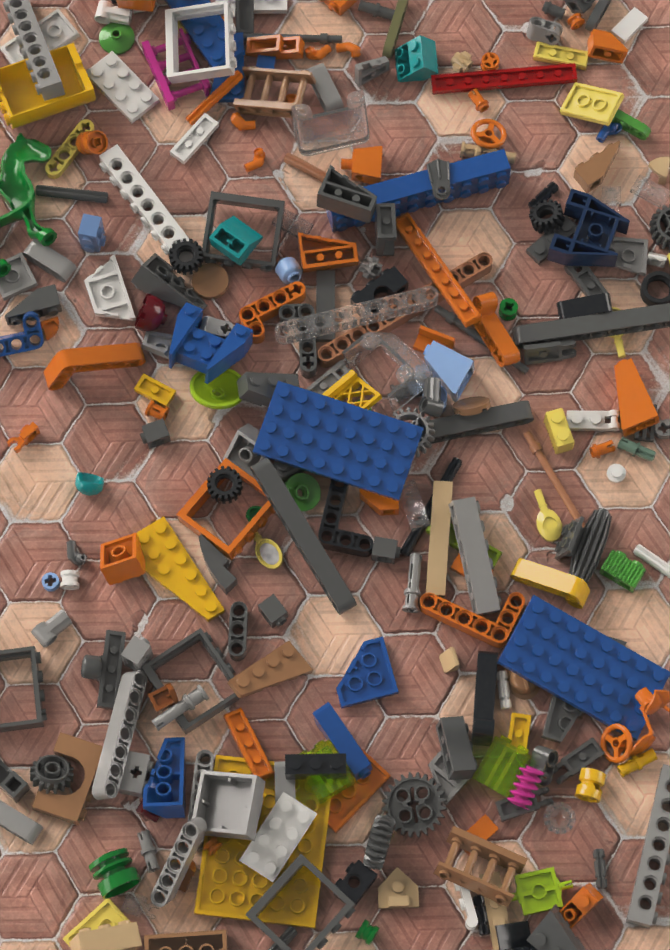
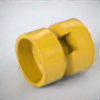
(590, 785)

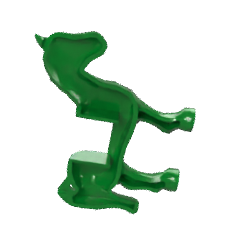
(19, 192)

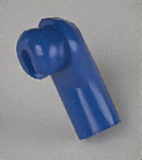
(612, 129)

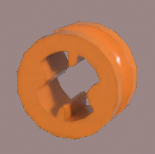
(576, 21)
(212, 846)

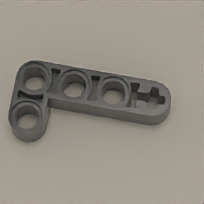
(296, 311)

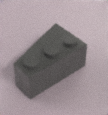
(345, 197)

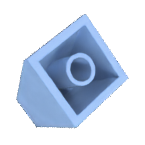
(450, 367)

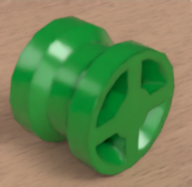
(506, 313)
(367, 932)

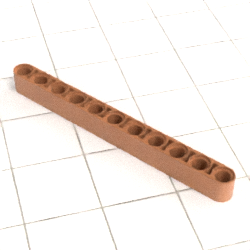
(473, 265)

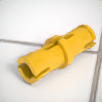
(637, 762)

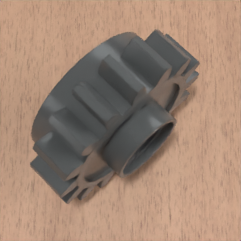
(51, 773)

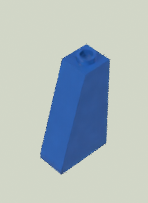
(335, 730)

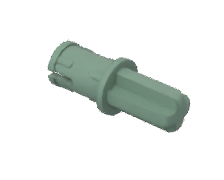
(636, 449)

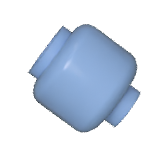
(288, 270)

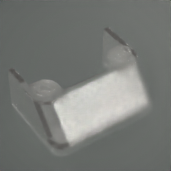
(412, 367)

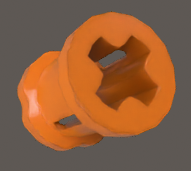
(152, 406)

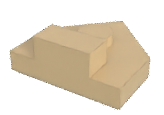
(398, 892)

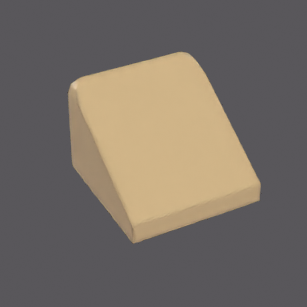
(449, 660)

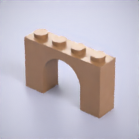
(72, 806)

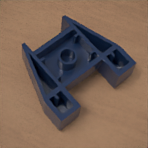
(592, 236)

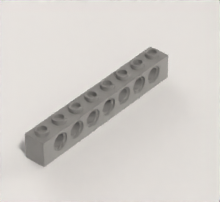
(34, 49)
(636, 914)

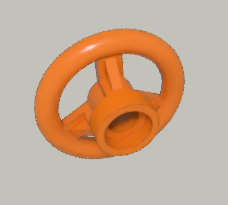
(486, 138)
(620, 744)

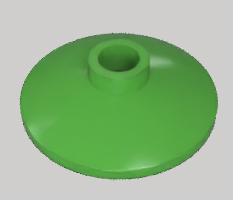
(118, 44)
(310, 490)

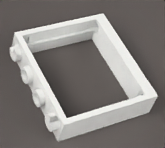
(174, 15)

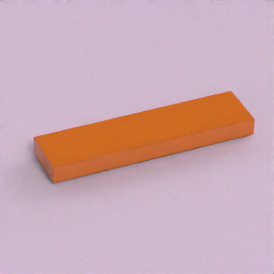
(248, 744)

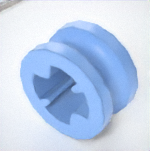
(55, 585)

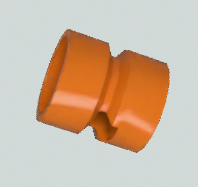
(92, 142)

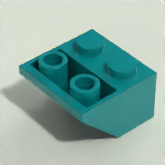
(416, 60)
(235, 239)

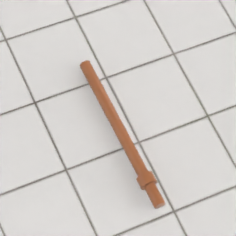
(536, 449)

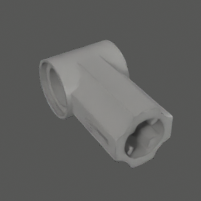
(47, 631)

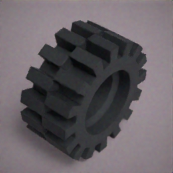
(543, 209)
(189, 266)
(221, 474)

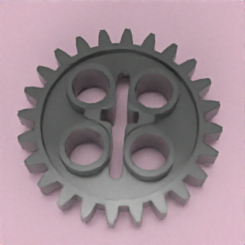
(432, 801)

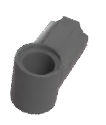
(431, 402)

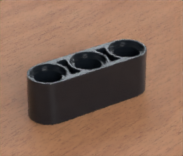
(584, 306)

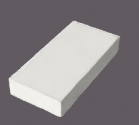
(629, 25)

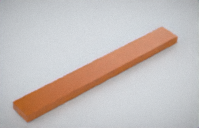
(437, 270)

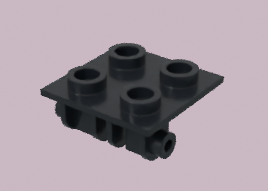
(514, 936)

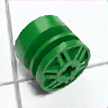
(115, 875)

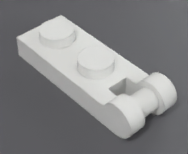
(593, 420)
(467, 904)

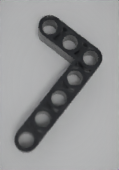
(333, 530)
(484, 698)

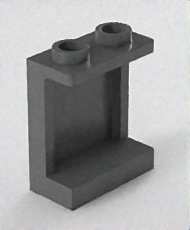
(385, 229)

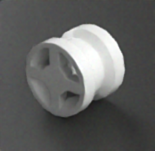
(69, 579)

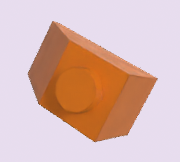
(606, 47)

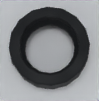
(654, 276)

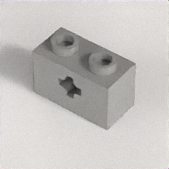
(137, 653)
(134, 763)

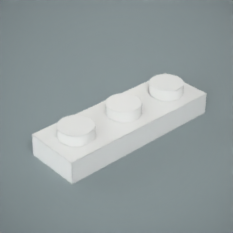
(194, 138)

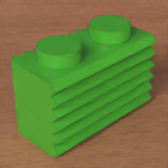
(622, 570)

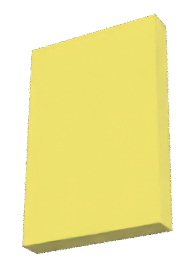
(592, 104)
(105, 913)

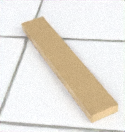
(439, 538)

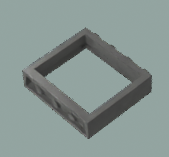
(248, 202)
(176, 650)
(21, 653)
(320, 941)

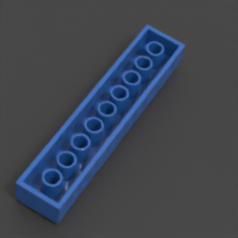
(415, 190)

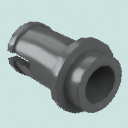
(553, 10)

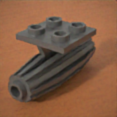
(585, 543)

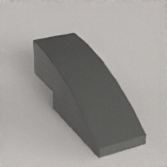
(217, 565)

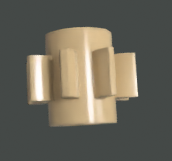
(461, 62)

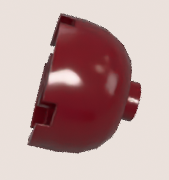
(151, 314)

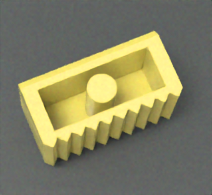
(559, 431)

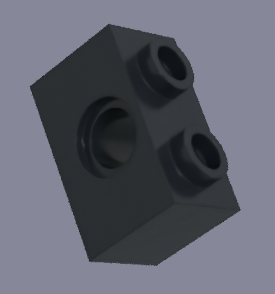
(363, 874)

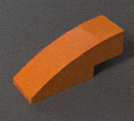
(276, 46)

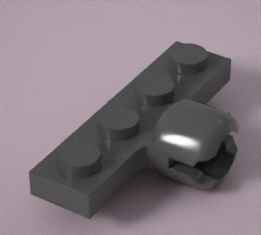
(106, 668)

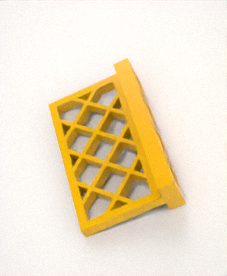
(346, 386)

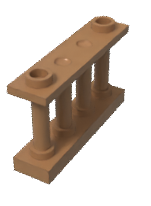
(270, 108)
(493, 853)

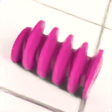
(525, 786)

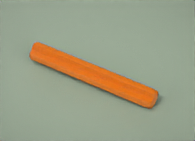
(214, 97)

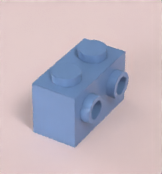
(91, 233)

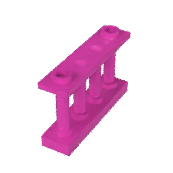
(158, 66)

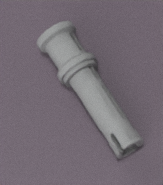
(412, 591)
(188, 702)

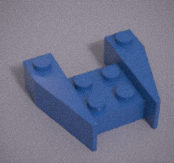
(204, 350)

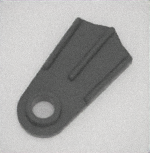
(439, 178)

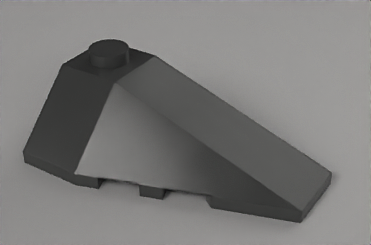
(158, 279)

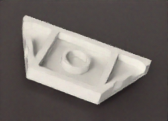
(109, 292)

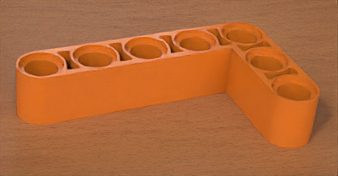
(93, 358)
(475, 620)

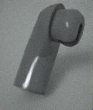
(73, 555)

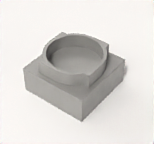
(229, 804)

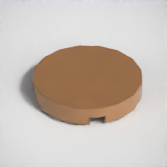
(210, 281)
(471, 405)

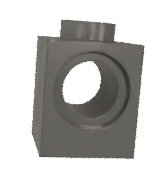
(155, 433)
(385, 550)
(273, 611)

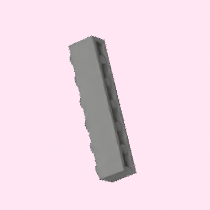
(474, 556)

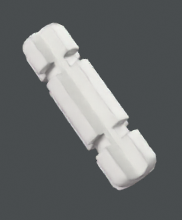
(503, 689)

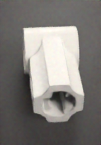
(107, 13)

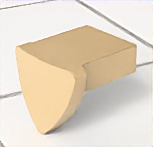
(660, 167)

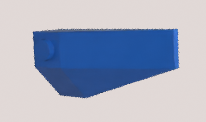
(167, 782)

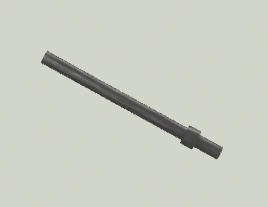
(323, 38)
(452, 318)

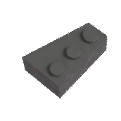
(259, 387)
(554, 933)

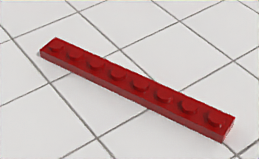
(504, 78)

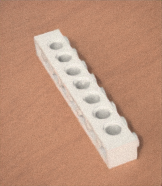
(116, 158)

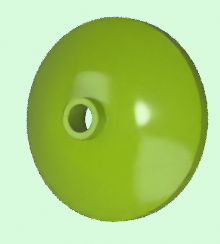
(217, 394)

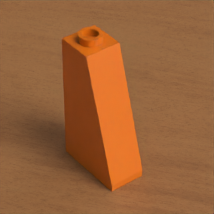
(634, 401)

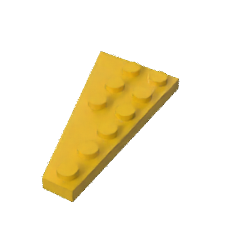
(175, 570)

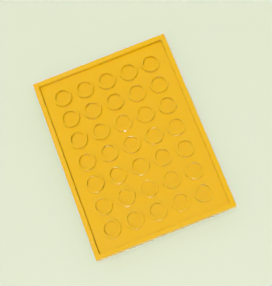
(232, 888)

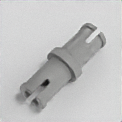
(148, 851)

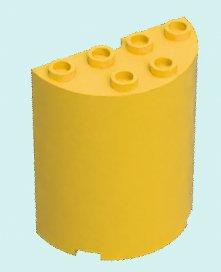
(20, 96)

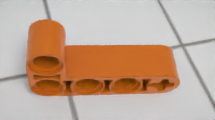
(270, 302)
(493, 331)

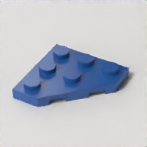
(368, 675)

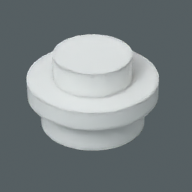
(616, 473)

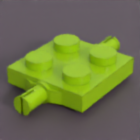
(539, 891)

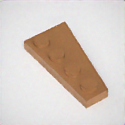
(276, 667)

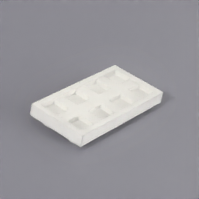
(122, 87)
(278, 836)

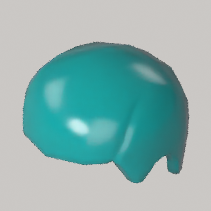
(89, 484)

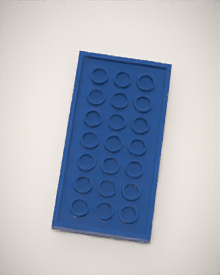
(338, 440)
(581, 665)

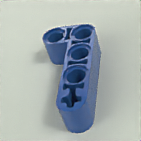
(24, 337)

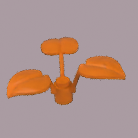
(650, 704)

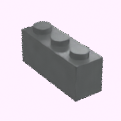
(456, 748)

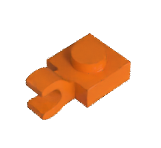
(26, 435)

